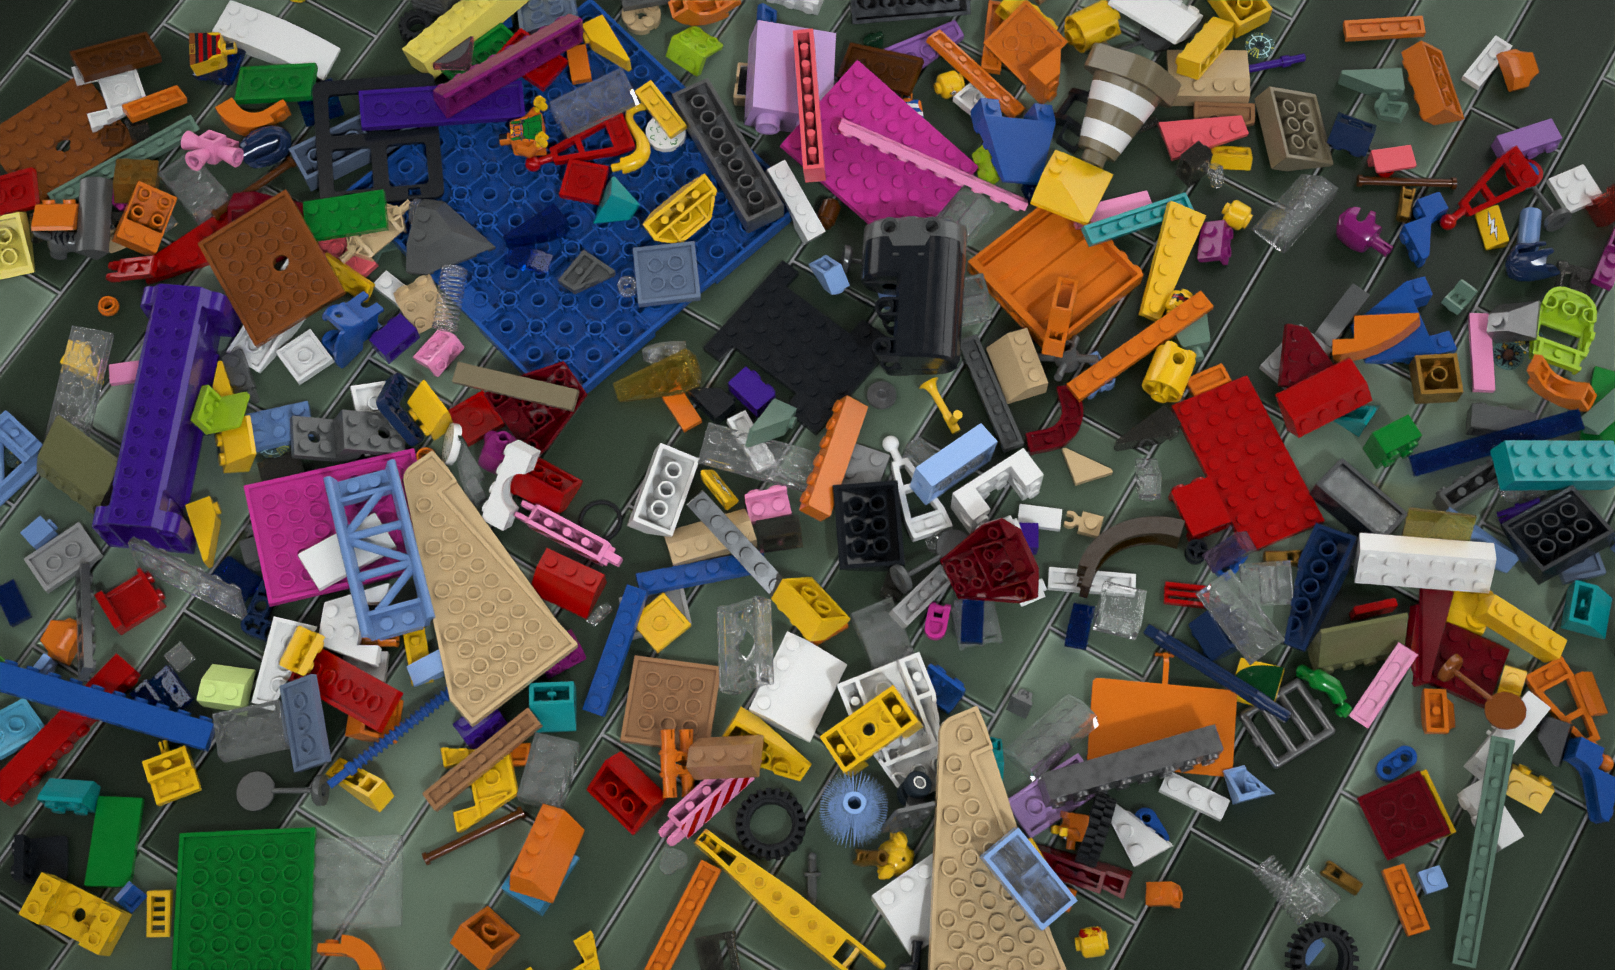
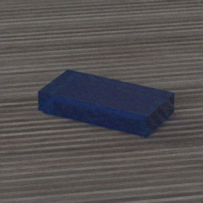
(13, 603)
(972, 622)

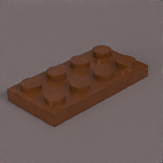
(115, 57)
(892, 68)

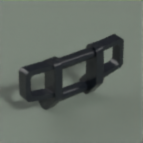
(1066, 121)

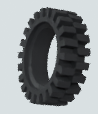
(1097, 830)
(780, 849)
(1314, 932)

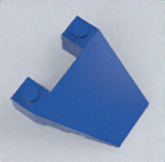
(1015, 144)
(1407, 300)

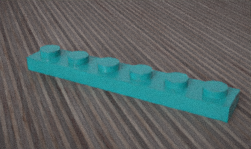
(1130, 221)

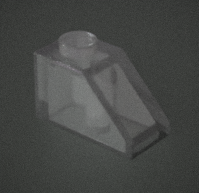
(1148, 479)

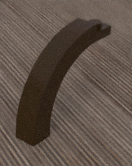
(1127, 534)

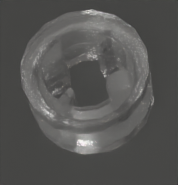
(625, 281)

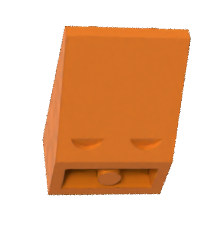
(144, 219)

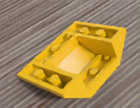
(1071, 187)

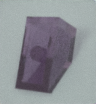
(1229, 551)

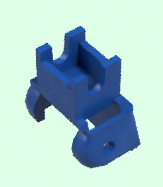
(353, 327)

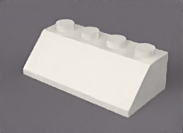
(663, 491)

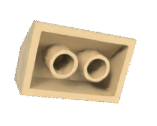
(1017, 366)

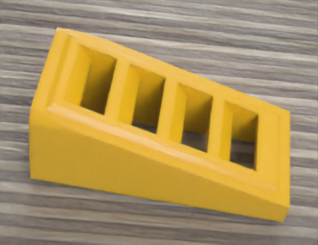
(151, 904)

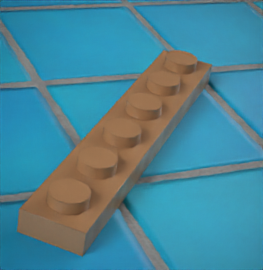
(482, 759)

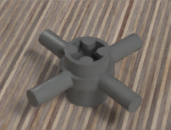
(1070, 359)

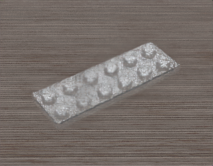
(81, 378)
(768, 461)
(188, 578)

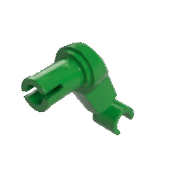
(1327, 683)

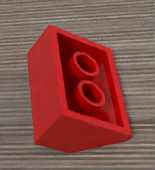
(546, 486)
(568, 583)
(626, 792)

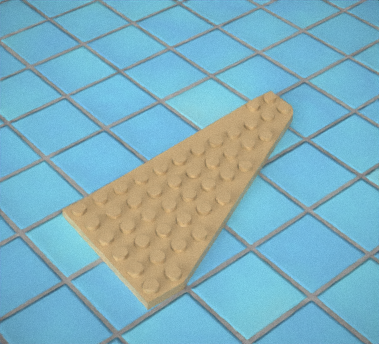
(487, 614)
(970, 912)

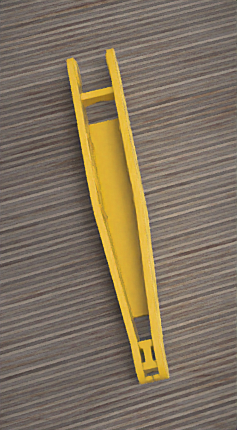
(786, 905)

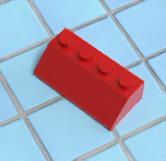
(1323, 398)

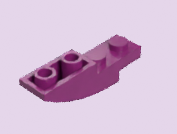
(1605, 268)

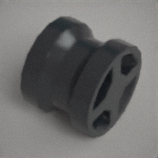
(1198, 547)

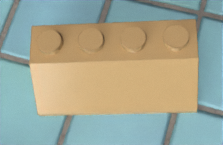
(698, 543)

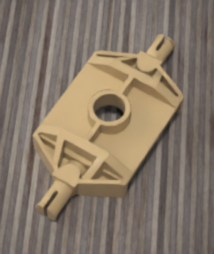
(368, 245)

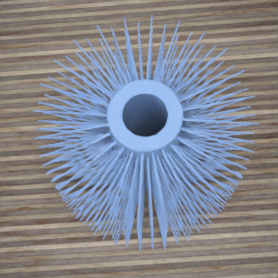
(853, 809)

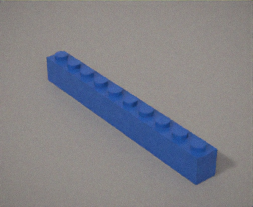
(106, 707)

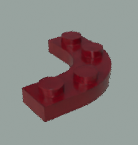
(1063, 431)

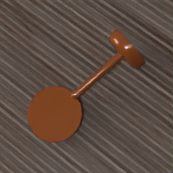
(1502, 709)

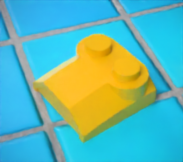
(1463, 609)

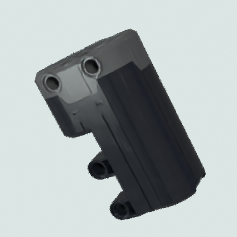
(925, 269)

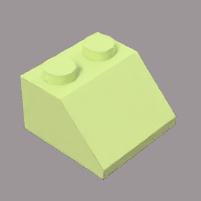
(226, 687)

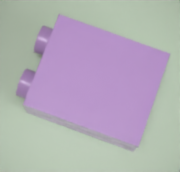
(771, 76)

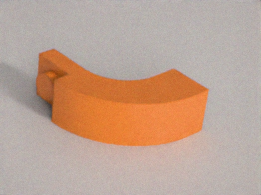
(701, 11)
(245, 122)
(1558, 389)
(354, 948)

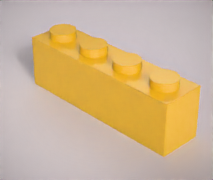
(1205, 48)
(1520, 628)

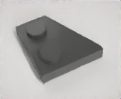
(585, 273)

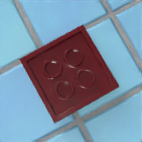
(1481, 663)
(1403, 815)

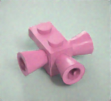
(210, 148)

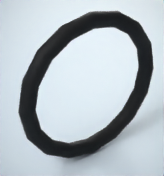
(603, 502)

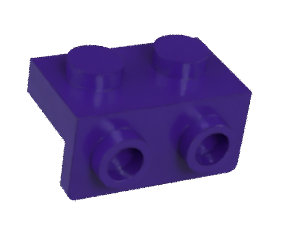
(480, 732)

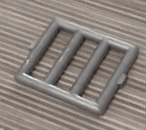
(1311, 740)

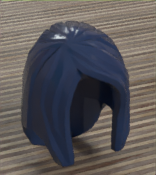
(265, 146)
(1529, 265)

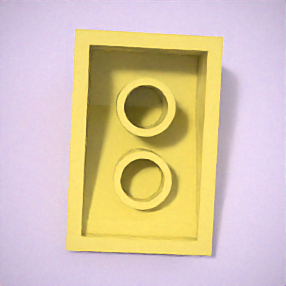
(15, 246)

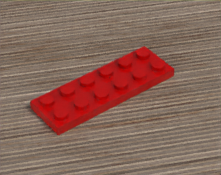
(353, 690)

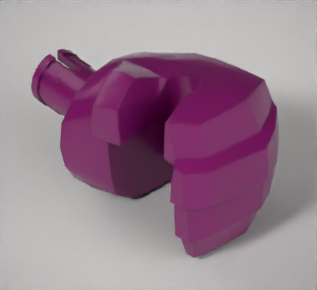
(1361, 235)
(493, 449)

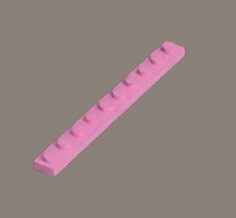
(940, 168)

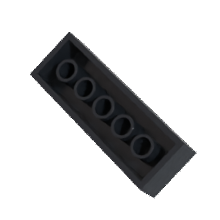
(895, 10)

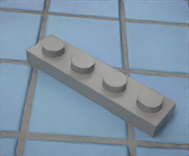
(920, 597)

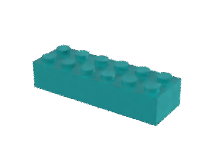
(1554, 465)

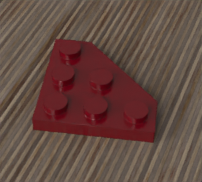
(1300, 356)

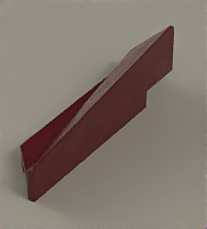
(1425, 631)
(1103, 876)

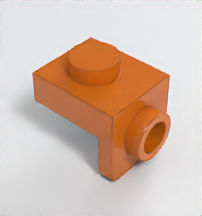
(1163, 894)

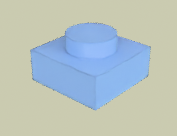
(45, 664)
(1432, 880)

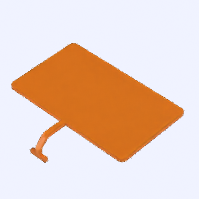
(1147, 712)

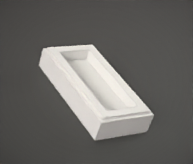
(1046, 517)

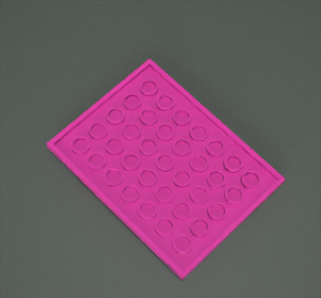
(861, 175)
(296, 514)

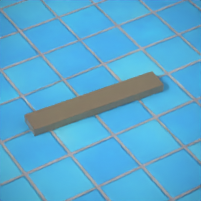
(515, 386)

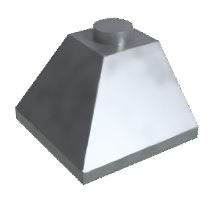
(1514, 322)

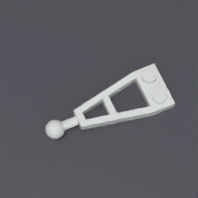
(923, 525)

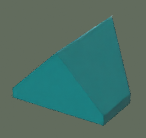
(615, 204)
(1357, 419)

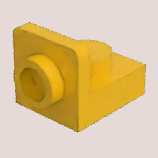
(1512, 680)

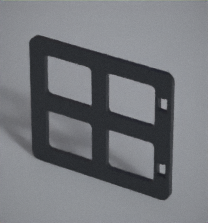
(375, 140)

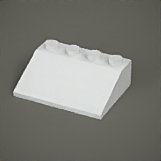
(1164, 17)
(801, 688)
(907, 904)

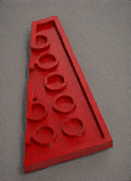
(185, 254)

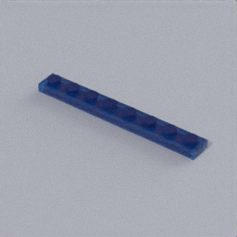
(1480, 446)

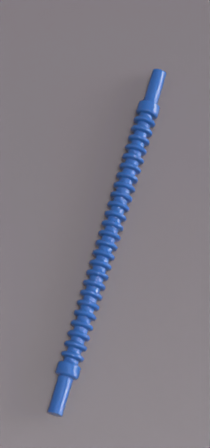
(350, 768)

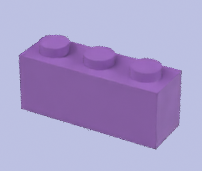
(1530, 139)

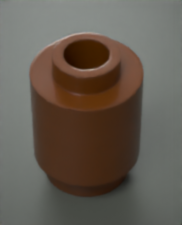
(828, 212)

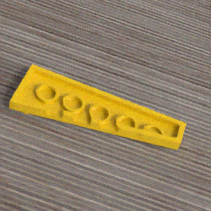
(1172, 250)

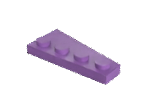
(919, 47)

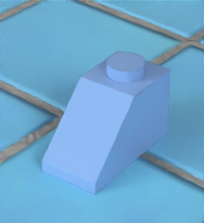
(829, 274)

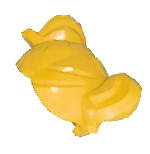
(897, 849)

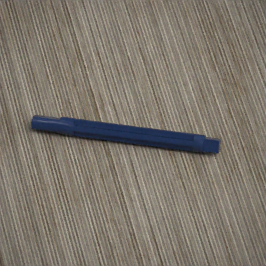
(1216, 673)

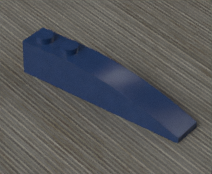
(1317, 582)

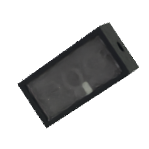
(1357, 501)

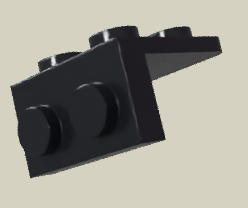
(38, 856)

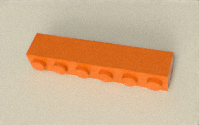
(833, 457)

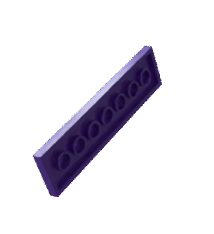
(416, 108)

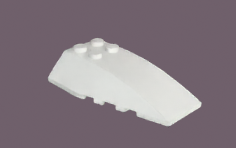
(914, 684)

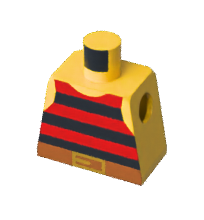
(209, 52)

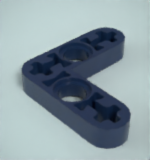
(389, 406)
(257, 617)

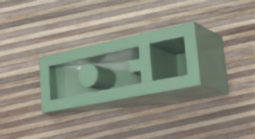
(1374, 82)
(772, 423)

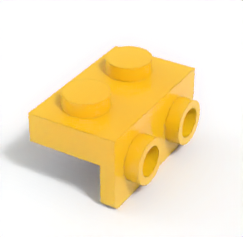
(302, 651)
(1528, 788)

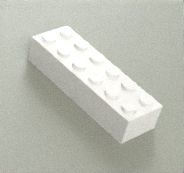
(1424, 563)

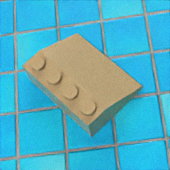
(1223, 81)

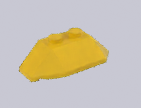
(682, 212)

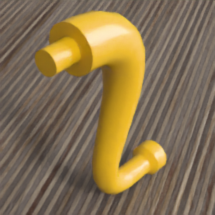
(642, 152)

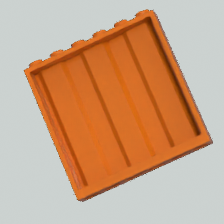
(1029, 258)

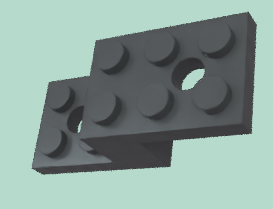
(343, 437)

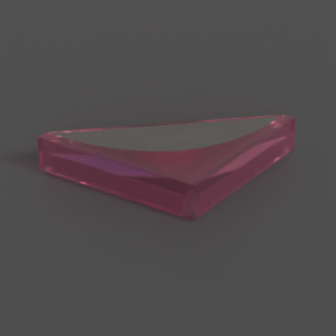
(458, 58)

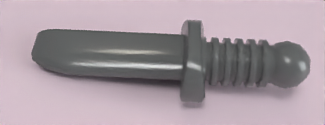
(812, 878)

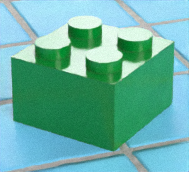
(1392, 442)

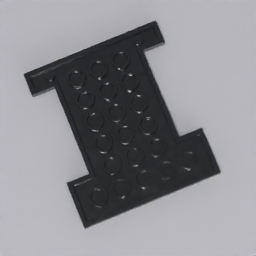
(798, 347)

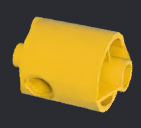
(1092, 25)
(1169, 372)

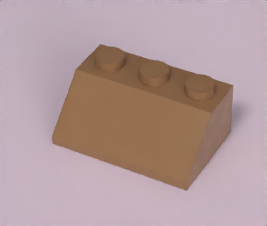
(725, 757)

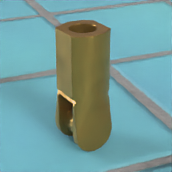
(1405, 205)
(1269, 556)
(870, 858)
(1344, 880)

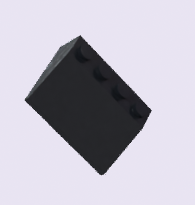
(868, 526)
(1557, 534)

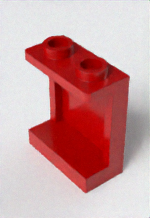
(1200, 508)
(132, 602)

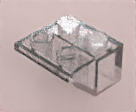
(976, 301)
(1268, 582)

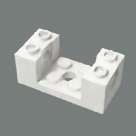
(1017, 469)

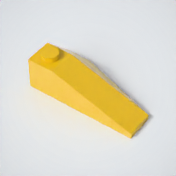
(776, 752)

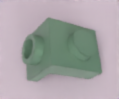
(1390, 110)
(1459, 297)

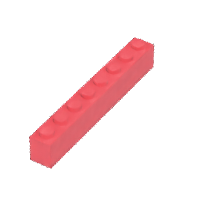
(809, 105)

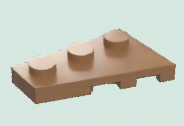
(1223, 109)

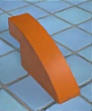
(1060, 317)
(1374, 335)

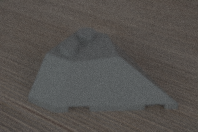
(440, 239)

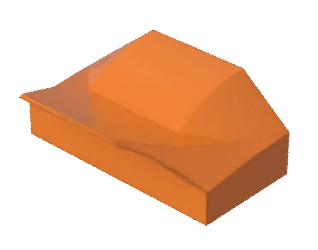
(1517, 68)
(61, 640)
(1436, 712)

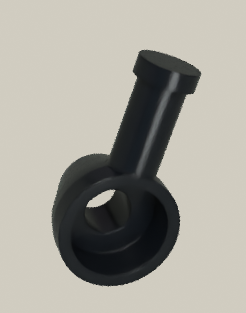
(914, 964)

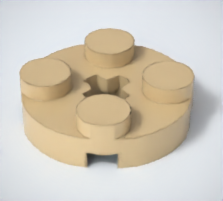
(644, 25)

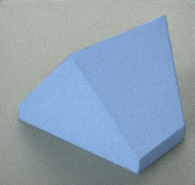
(1243, 785)

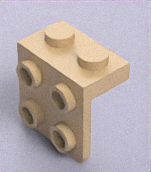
(418, 302)

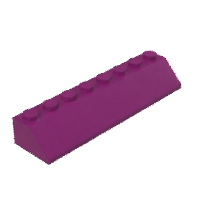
(509, 65)

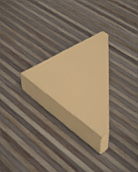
(1084, 469)

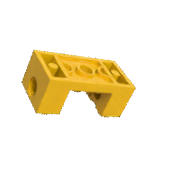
(891, 720)
(55, 904)

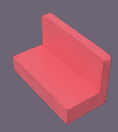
(1392, 159)

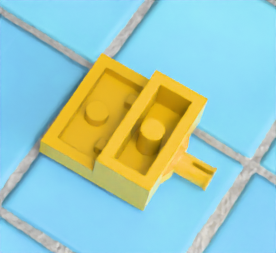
(171, 774)

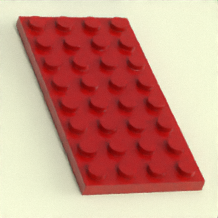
(1247, 463)

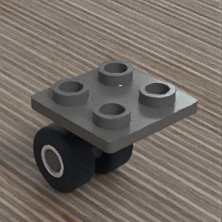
(911, 795)

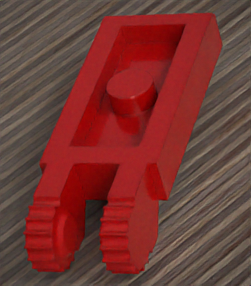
(133, 268)

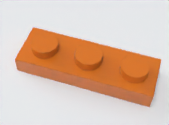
(154, 104)
(1405, 900)

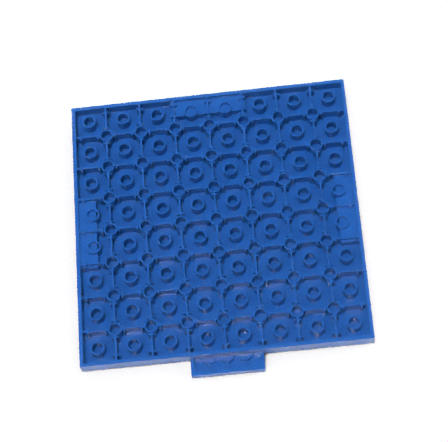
(531, 314)

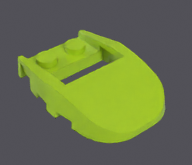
(1571, 314)

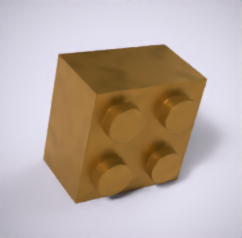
(131, 171)
(1436, 378)

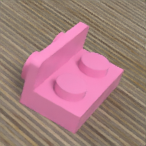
(439, 352)
(767, 503)

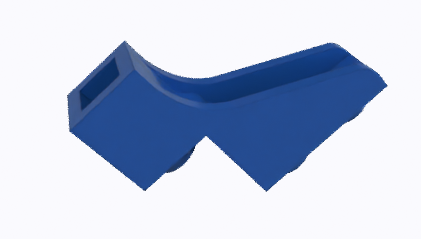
(1417, 233)
(1597, 784)

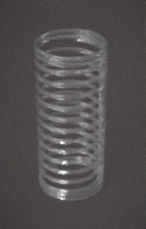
(448, 322)
(1302, 916)

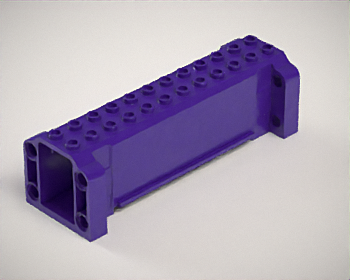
(159, 438)

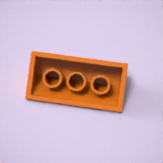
(1431, 84)
(546, 854)

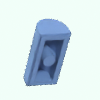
(1529, 226)

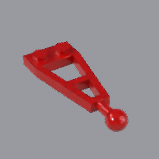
(618, 134)
(1518, 170)

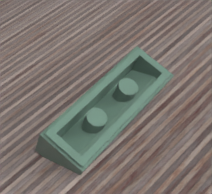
(1600, 415)

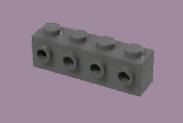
(1467, 488)

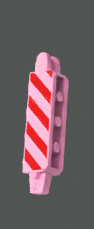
(569, 535)
(700, 807)

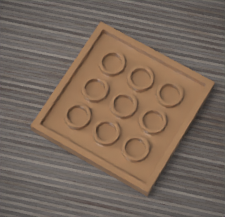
(669, 697)

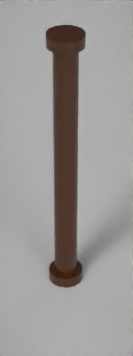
(1421, 182)
(257, 185)
(476, 834)

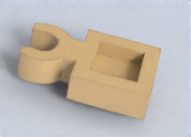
(1087, 524)

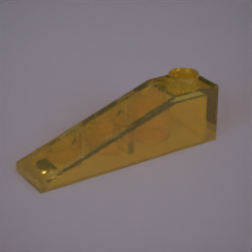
(664, 378)

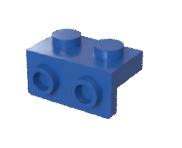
(947, 690)

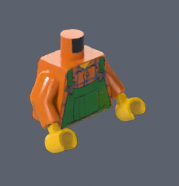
(529, 132)

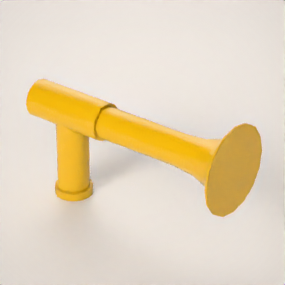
(951, 420)

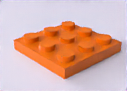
(1024, 40)

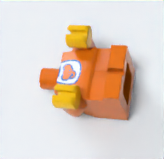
(1072, 827)

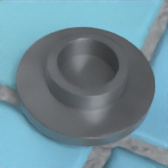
(881, 395)

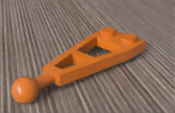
(1550, 676)

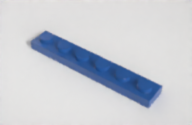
(691, 574)
(615, 650)

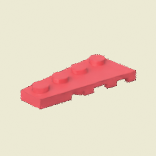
(1209, 131)
(338, 246)

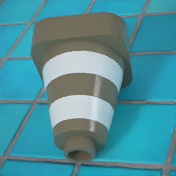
(1120, 100)

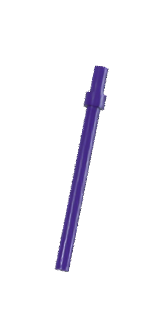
(1284, 61)

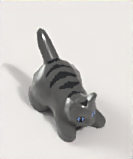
(58, 242)

